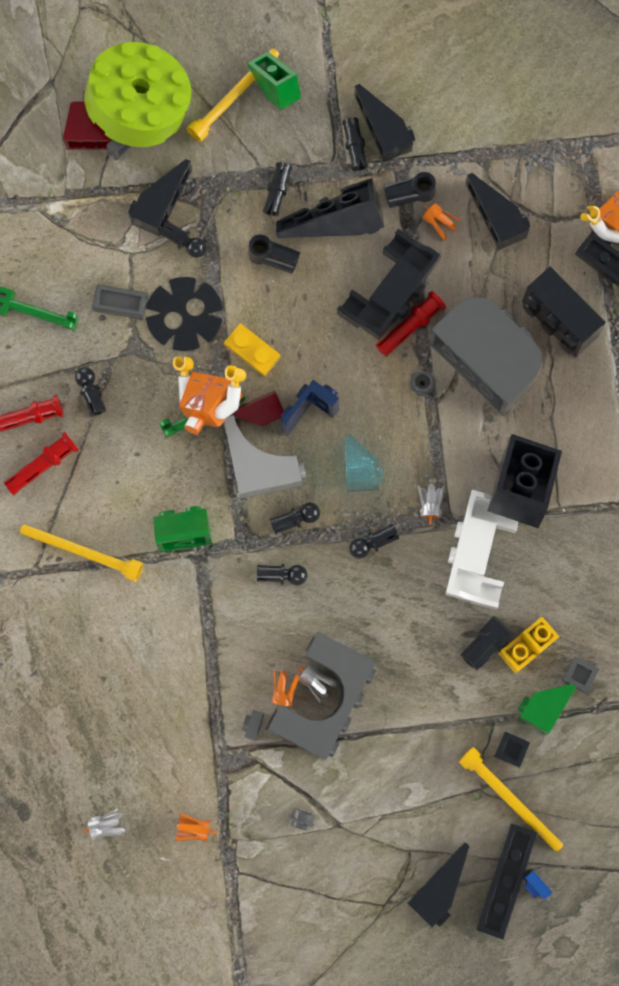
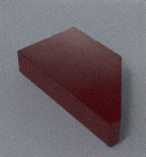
(261, 410)

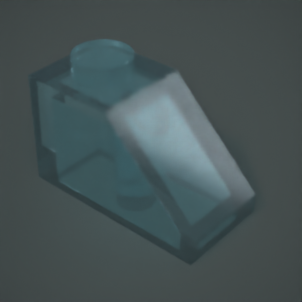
(361, 467)

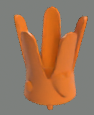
(436, 214)
(280, 695)
(193, 828)

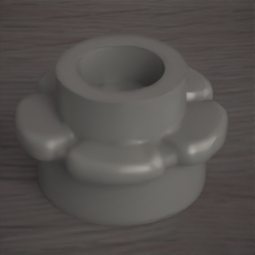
(422, 376)
(301, 819)

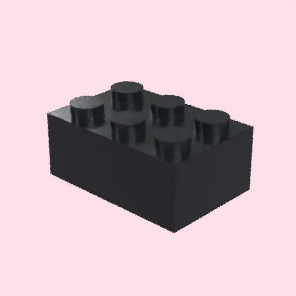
(562, 312)
(524, 481)

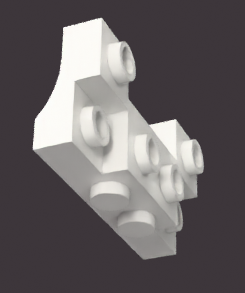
(473, 551)

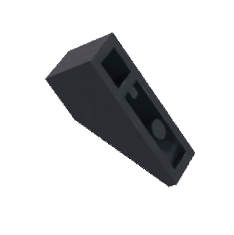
(385, 125)
(159, 200)
(499, 214)
(439, 891)

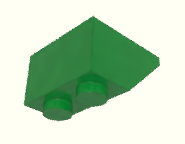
(182, 529)

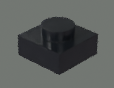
(512, 749)

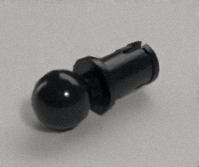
(195, 247)
(85, 378)
(308, 513)
(360, 547)
(295, 575)

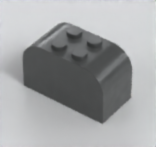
(488, 351)

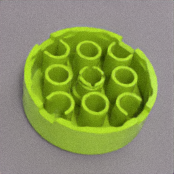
(137, 94)

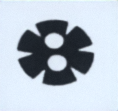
(182, 292)

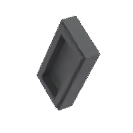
(120, 302)

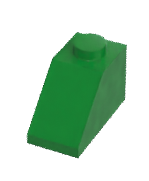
(275, 80)
(545, 707)

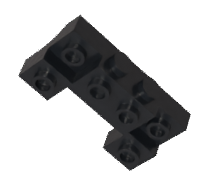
(397, 289)

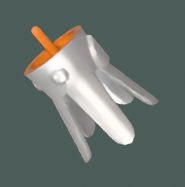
(430, 502)
(310, 679)
(101, 825)

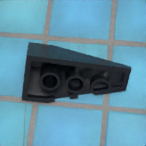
(349, 214)

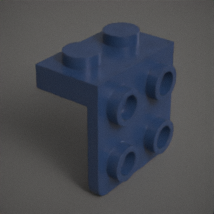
(322, 397)

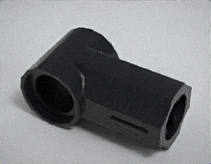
(408, 192)
(275, 256)
(490, 638)

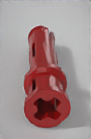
(419, 317)
(35, 413)
(51, 456)

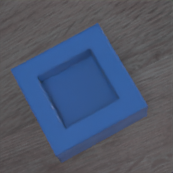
(536, 886)

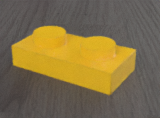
(252, 349)

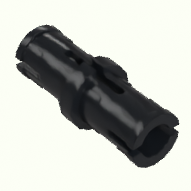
(355, 144)
(277, 189)

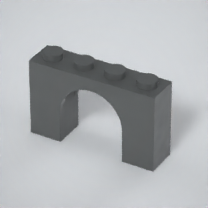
(352, 673)

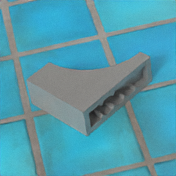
(257, 470)

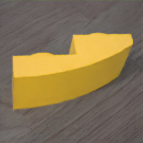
(528, 645)

